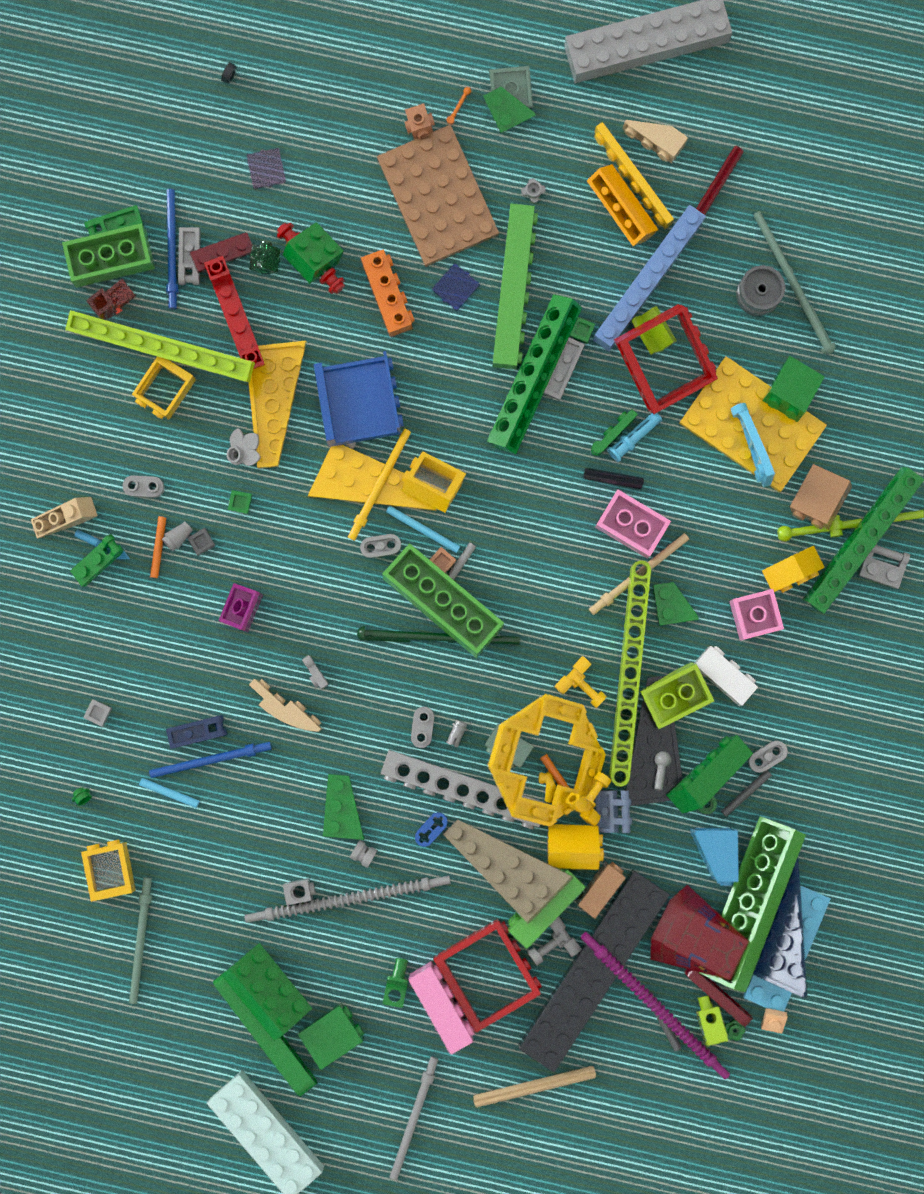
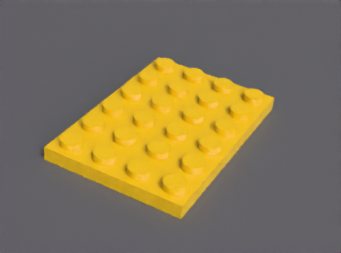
(782, 437)

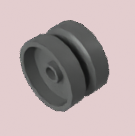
(770, 294)

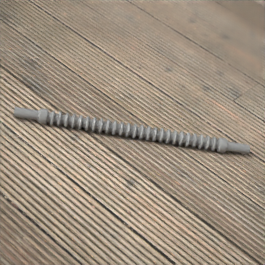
(271, 913)

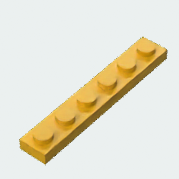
(628, 169)

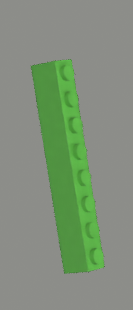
(513, 286)

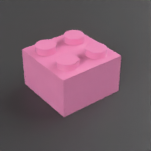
(756, 614)

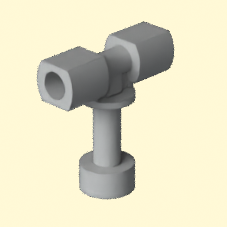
(560, 939)

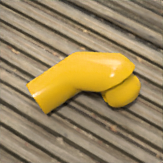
(550, 785)

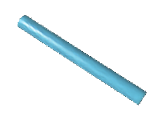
(423, 529)

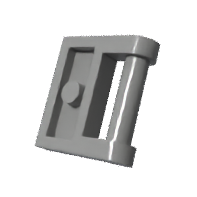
(884, 572)

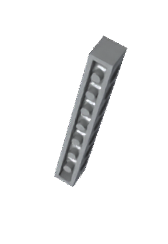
(395, 759)

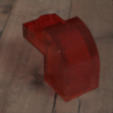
(109, 302)

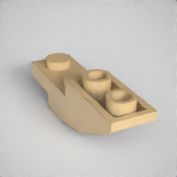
(290, 714)

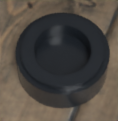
(228, 73)

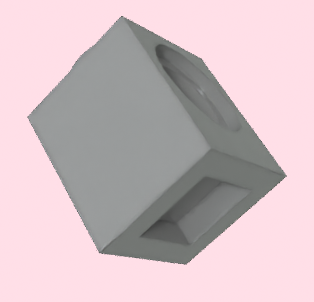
(290, 895)

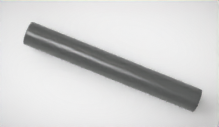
(746, 793)
(670, 1034)

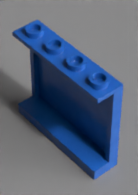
(358, 400)

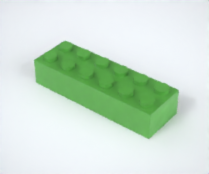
(443, 600)

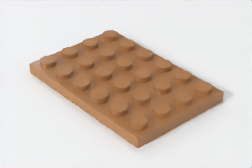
(438, 195)

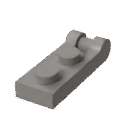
(188, 241)

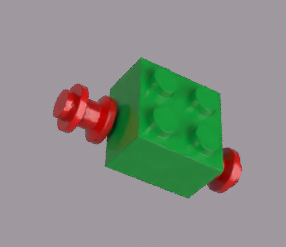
(313, 254)

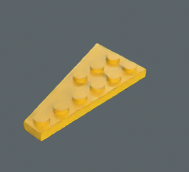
(272, 397)
(352, 476)

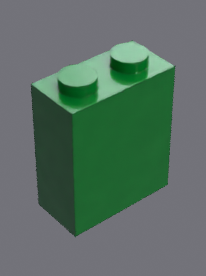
(793, 388)
(331, 1035)

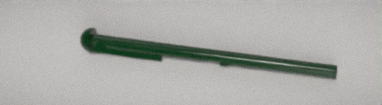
(404, 636)

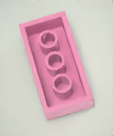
(441, 1007)

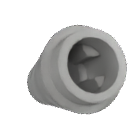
(176, 536)

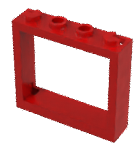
(700, 350)
(459, 994)

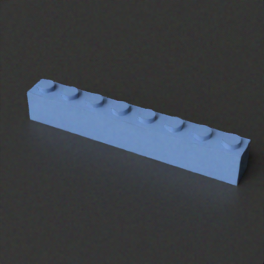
(649, 277)

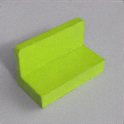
(657, 338)

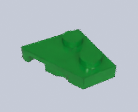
(506, 109)
(672, 605)

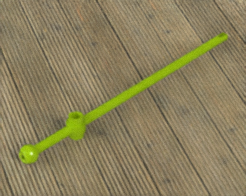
(786, 533)

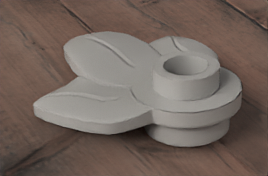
(245, 446)

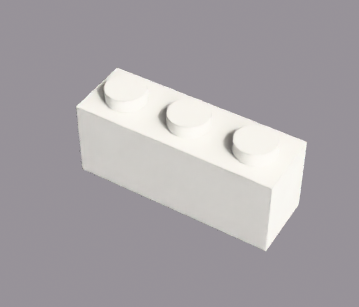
(726, 675)

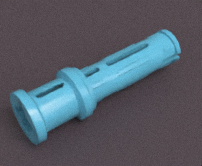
(628, 441)

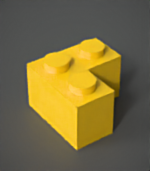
(793, 569)

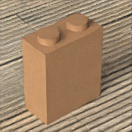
(820, 497)
(600, 889)

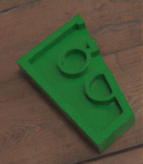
(341, 813)

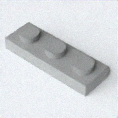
(564, 369)

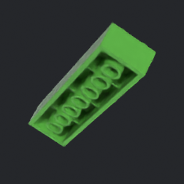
(759, 892)

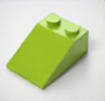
(677, 695)

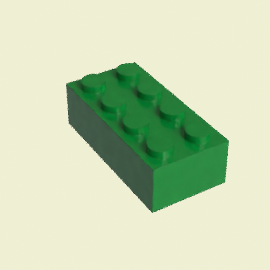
(266, 992)

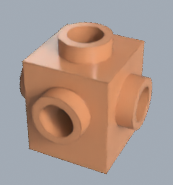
(419, 122)

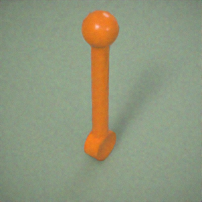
(450, 119)

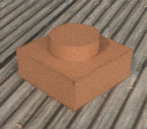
(443, 560)

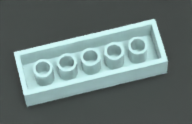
(265, 1134)

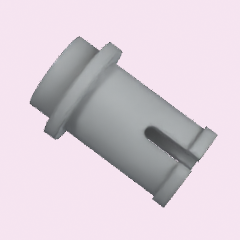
(457, 733)

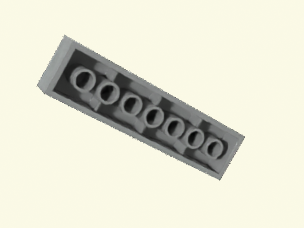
(647, 39)

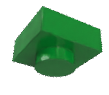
(582, 330)
(240, 502)

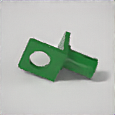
(397, 982)

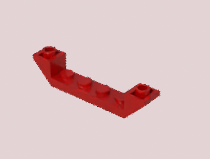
(233, 311)

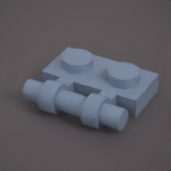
(607, 807)

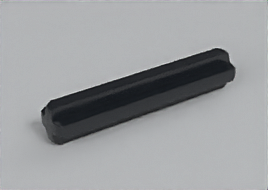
(613, 478)

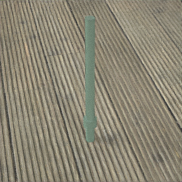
(145, 899)

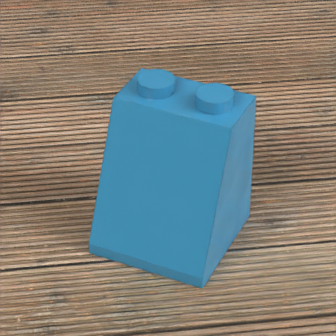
(719, 852)

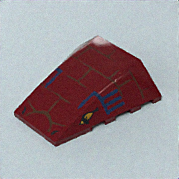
(697, 937)

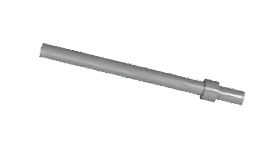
(427, 1079)

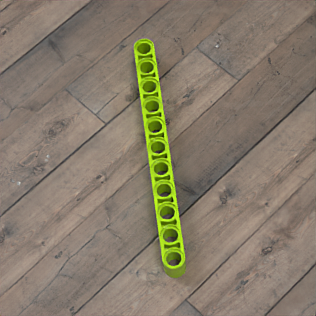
(624, 682)

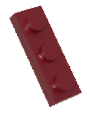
(230, 249)

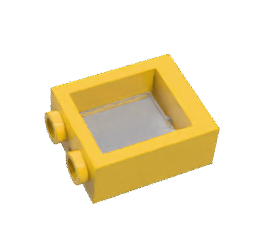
(432, 481)
(108, 868)

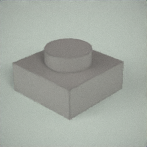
(97, 712)

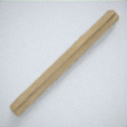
(534, 1086)

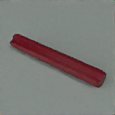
(720, 179)

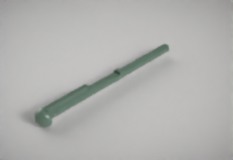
(828, 347)

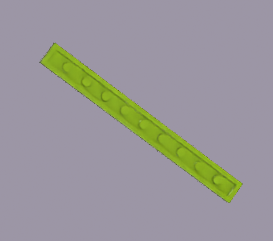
(160, 346)

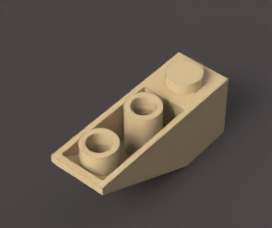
(660, 138)
(64, 516)

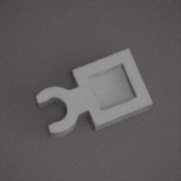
(317, 677)

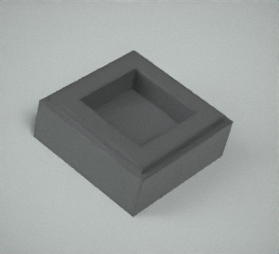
(201, 541)

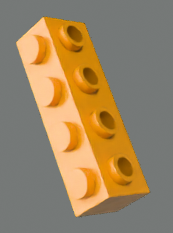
(622, 205)

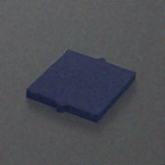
(455, 287)

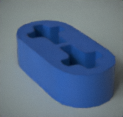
(427, 826)

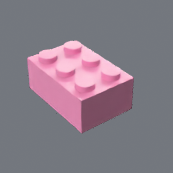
(632, 524)

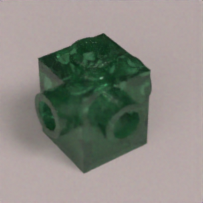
(264, 258)

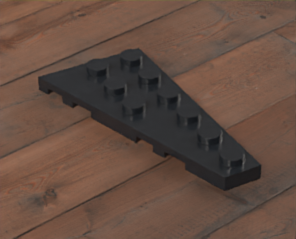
(647, 744)

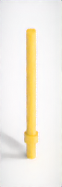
(360, 520)

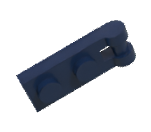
(195, 732)

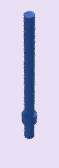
(172, 288)
(249, 750)

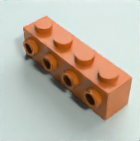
(386, 292)

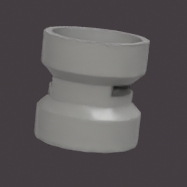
(363, 854)

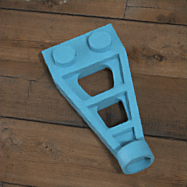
(764, 470)

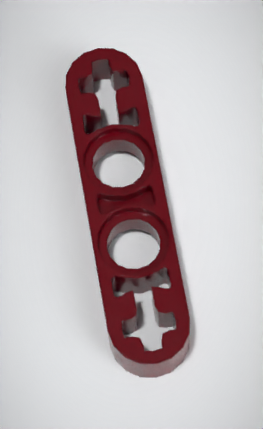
(720, 997)

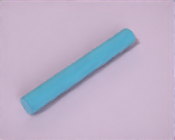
(169, 793)

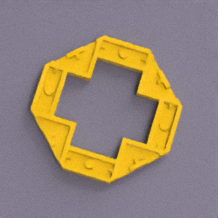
(530, 721)

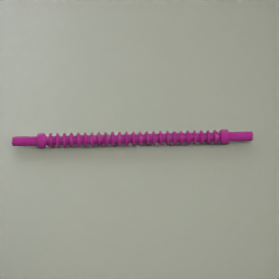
(696, 1046)

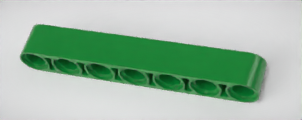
(278, 1051)

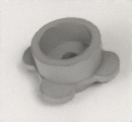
(533, 184)

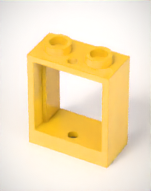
(149, 378)

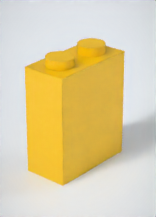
(574, 846)

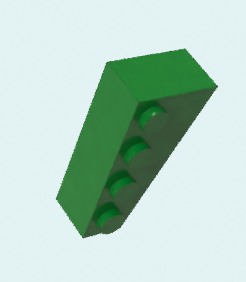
(710, 775)

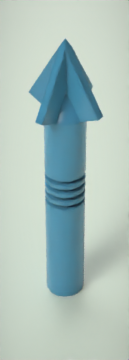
(95, 542)

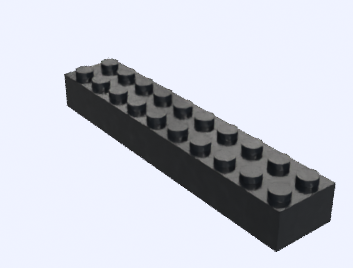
(587, 977)

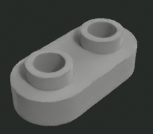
(143, 486)
(380, 543)
(423, 727)
(767, 757)

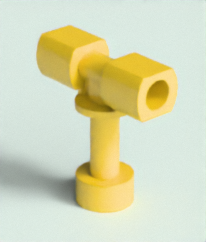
(575, 679)
(585, 804)

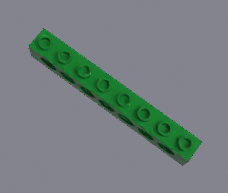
(534, 374)
(863, 539)

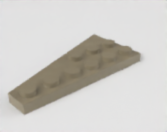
(515, 875)

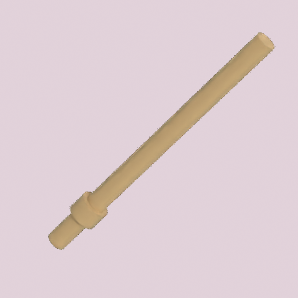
(608, 598)

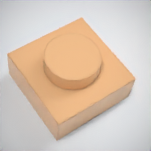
(774, 1020)

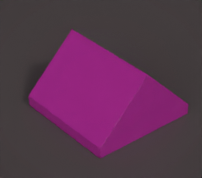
(241, 607)

